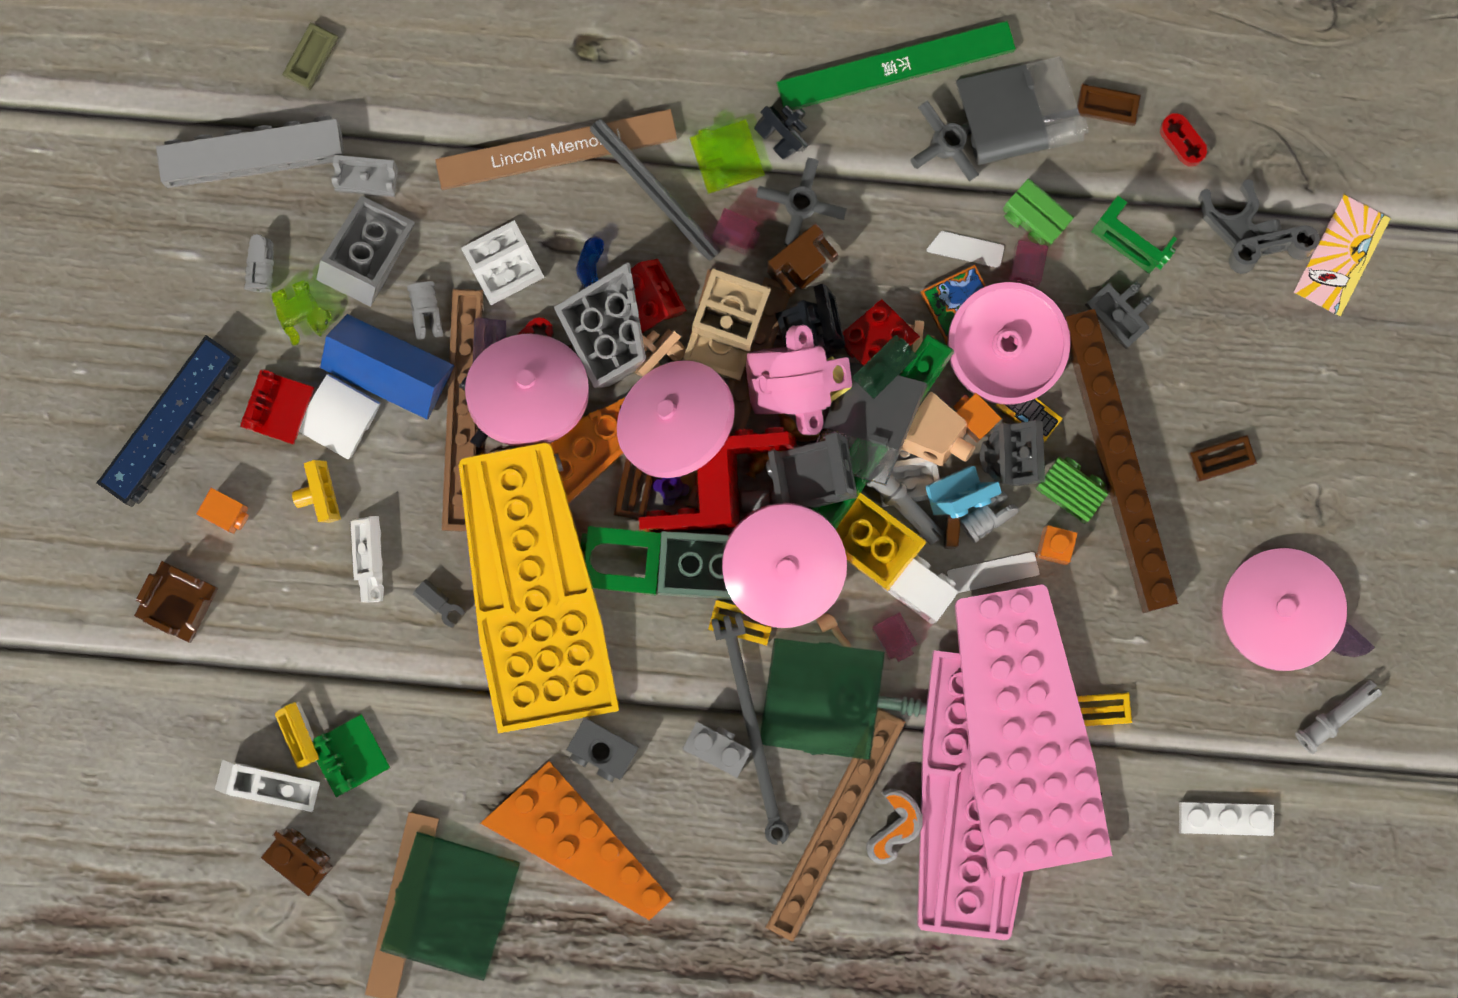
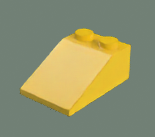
(877, 542)

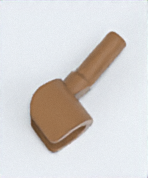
(828, 622)

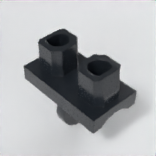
(773, 121)

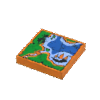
(949, 294)

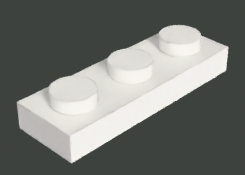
(1226, 818)

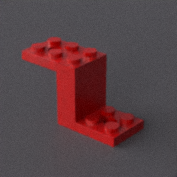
(719, 485)

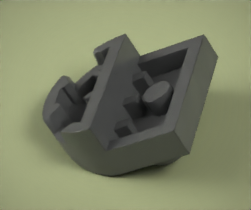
(1015, 453)

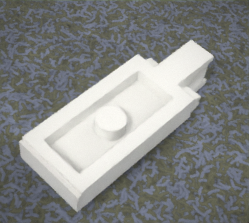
(367, 558)

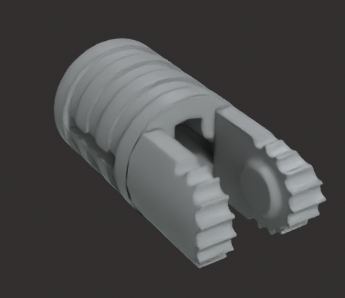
(259, 265)
(424, 304)
(983, 519)

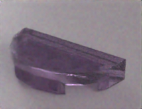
(1352, 643)

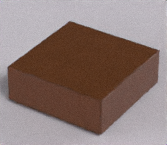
(952, 532)

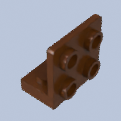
(297, 861)

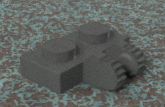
(1118, 315)

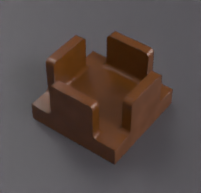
(801, 260)
(174, 601)

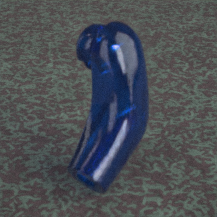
(588, 261)

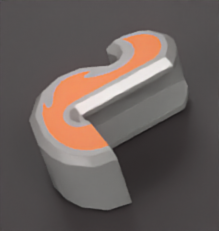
(900, 831)

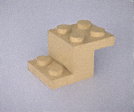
(726, 324)

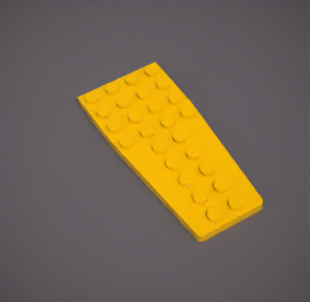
(533, 592)

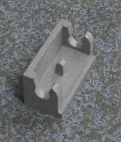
(364, 175)

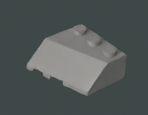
(605, 327)

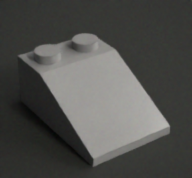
(364, 250)

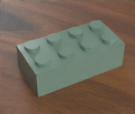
(692, 565)

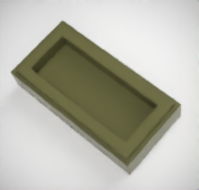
(310, 56)

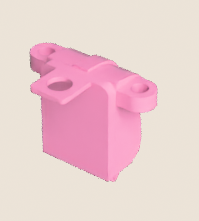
(795, 379)

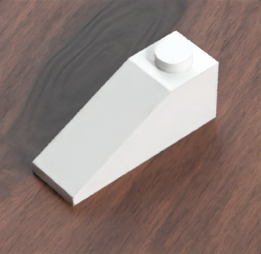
(266, 786)

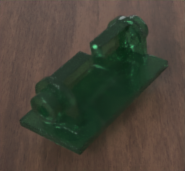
(885, 366)

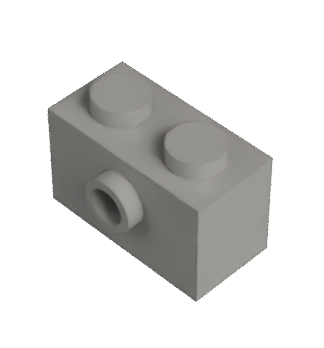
(717, 748)

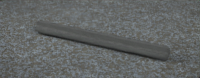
(654, 189)

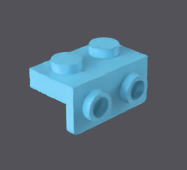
(959, 492)

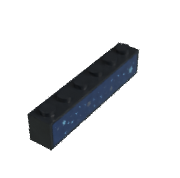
(169, 422)

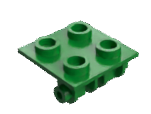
(349, 755)

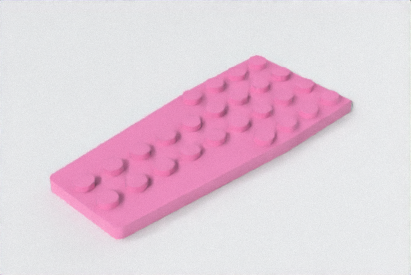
(1026, 736)
(953, 869)

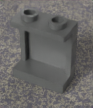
(813, 473)

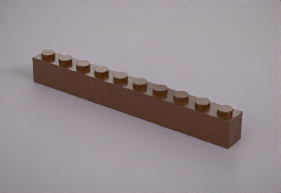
(1119, 463)

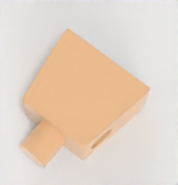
(937, 433)

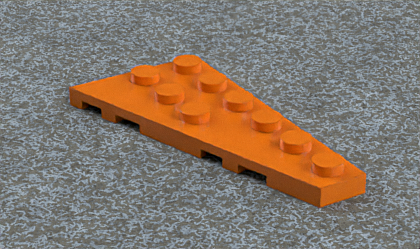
(588, 449)
(566, 832)

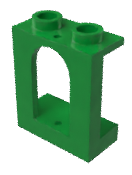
(1129, 242)
(602, 581)

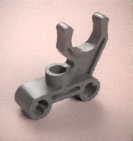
(1254, 239)

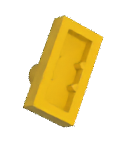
(319, 492)

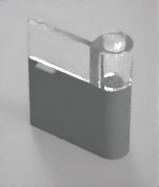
(1020, 111)
(874, 426)

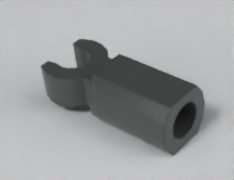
(436, 601)

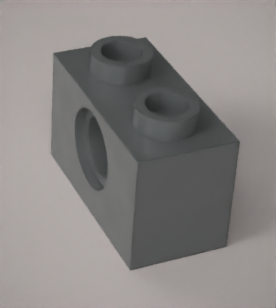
(588, 736)

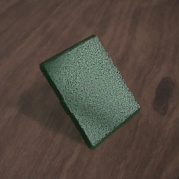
(822, 698)
(450, 906)

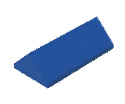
(385, 365)

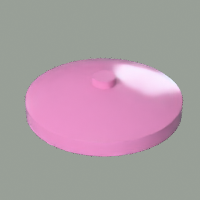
(1009, 343)
(527, 390)
(675, 419)
(784, 565)
(1284, 609)

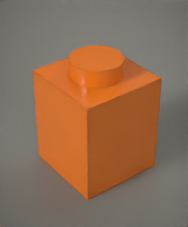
(978, 415)
(223, 511)
(1056, 545)

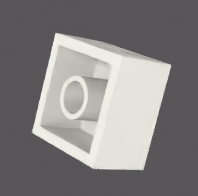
(923, 590)

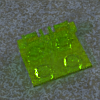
(726, 156)

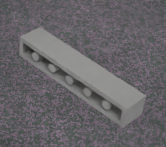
(249, 152)

